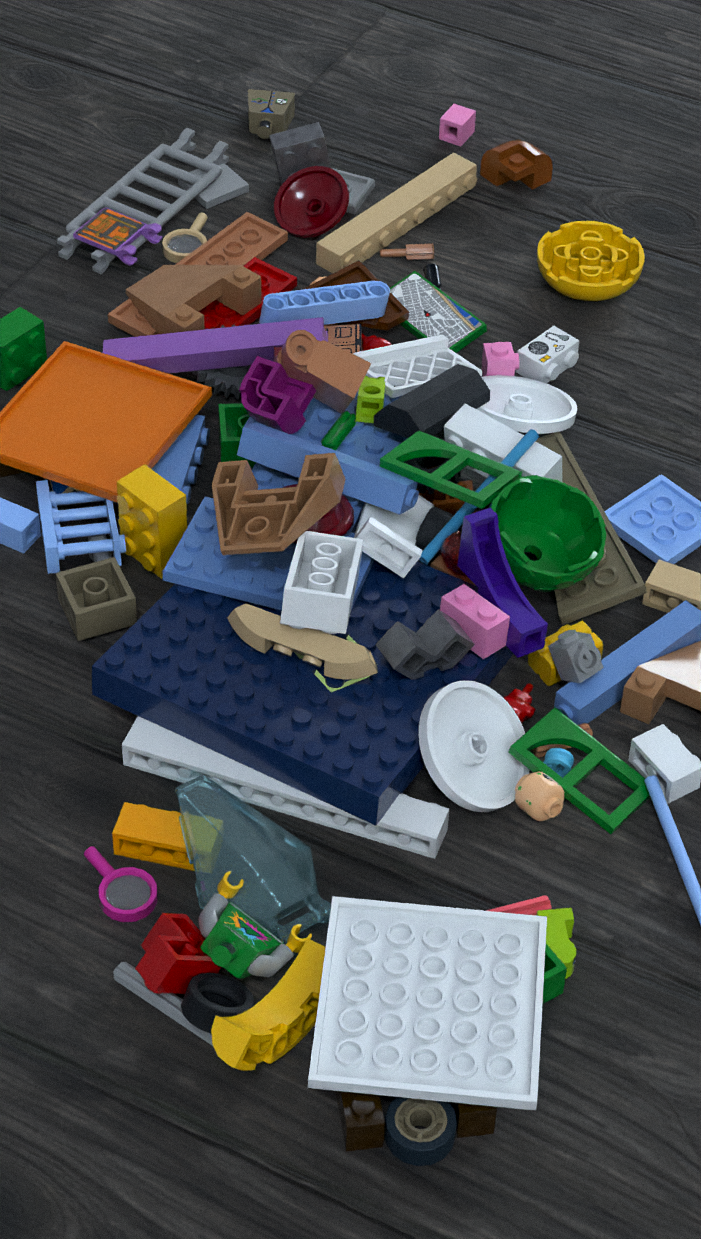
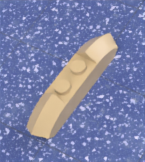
(340, 657)

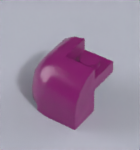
(274, 397)

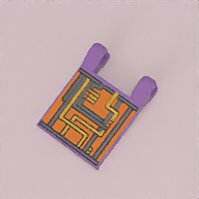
(115, 233)

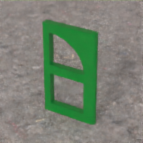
(426, 445)
(559, 729)

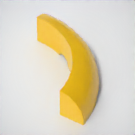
(278, 1019)

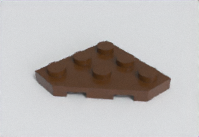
(355, 273)

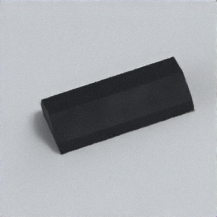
(434, 402)

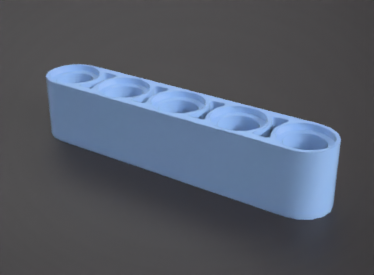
(332, 303)

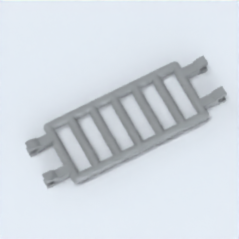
(176, 151)

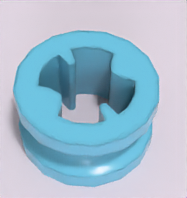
(559, 760)

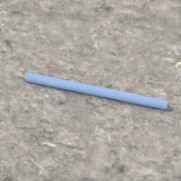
(675, 843)

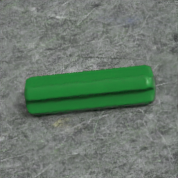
(339, 430)

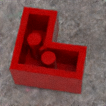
(173, 955)

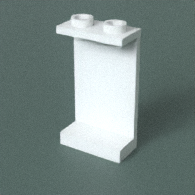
(392, 536)

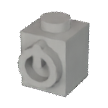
(575, 656)

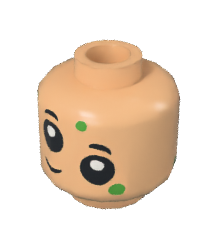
(539, 796)

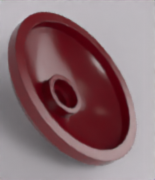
(305, 193)

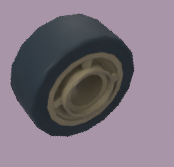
(417, 1145)

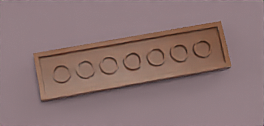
(233, 245)

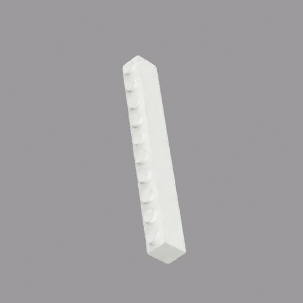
(406, 824)

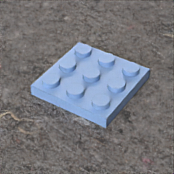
(659, 520)

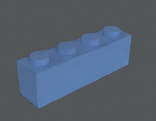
(182, 457)

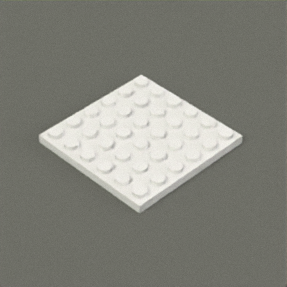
(430, 1003)

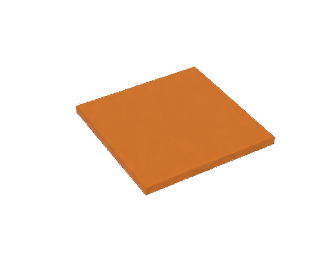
(95, 419)

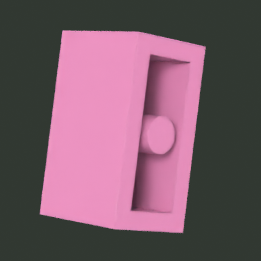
(478, 618)

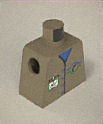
(270, 111)

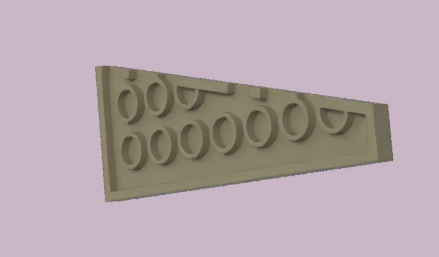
(615, 576)

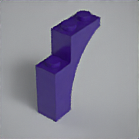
(487, 567)

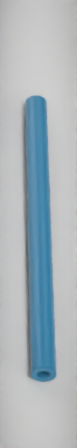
(457, 520)

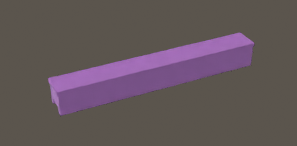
(210, 347)

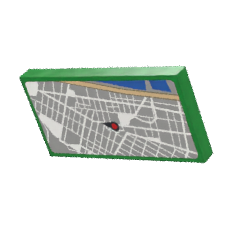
(436, 313)

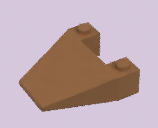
(177, 292)
(272, 518)
(671, 676)

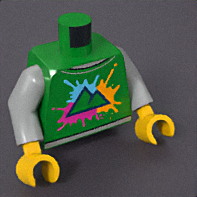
(241, 942)

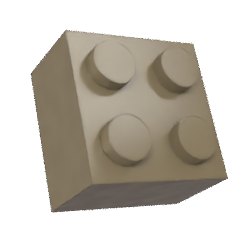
(96, 598)

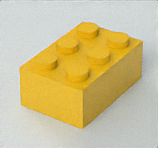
(150, 517)

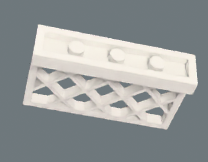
(411, 363)

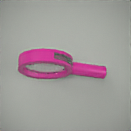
(125, 892)

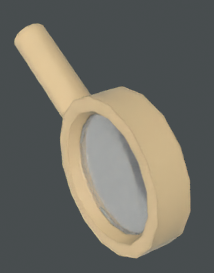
(182, 242)

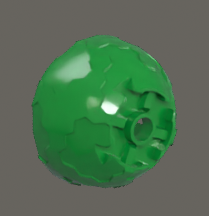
(553, 524)

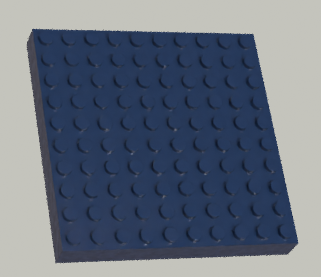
(270, 710)

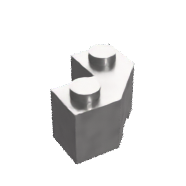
(436, 644)

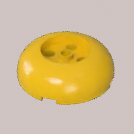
(590, 260)

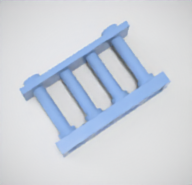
(53, 533)

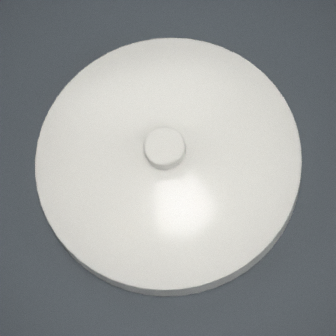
(528, 404)
(467, 744)

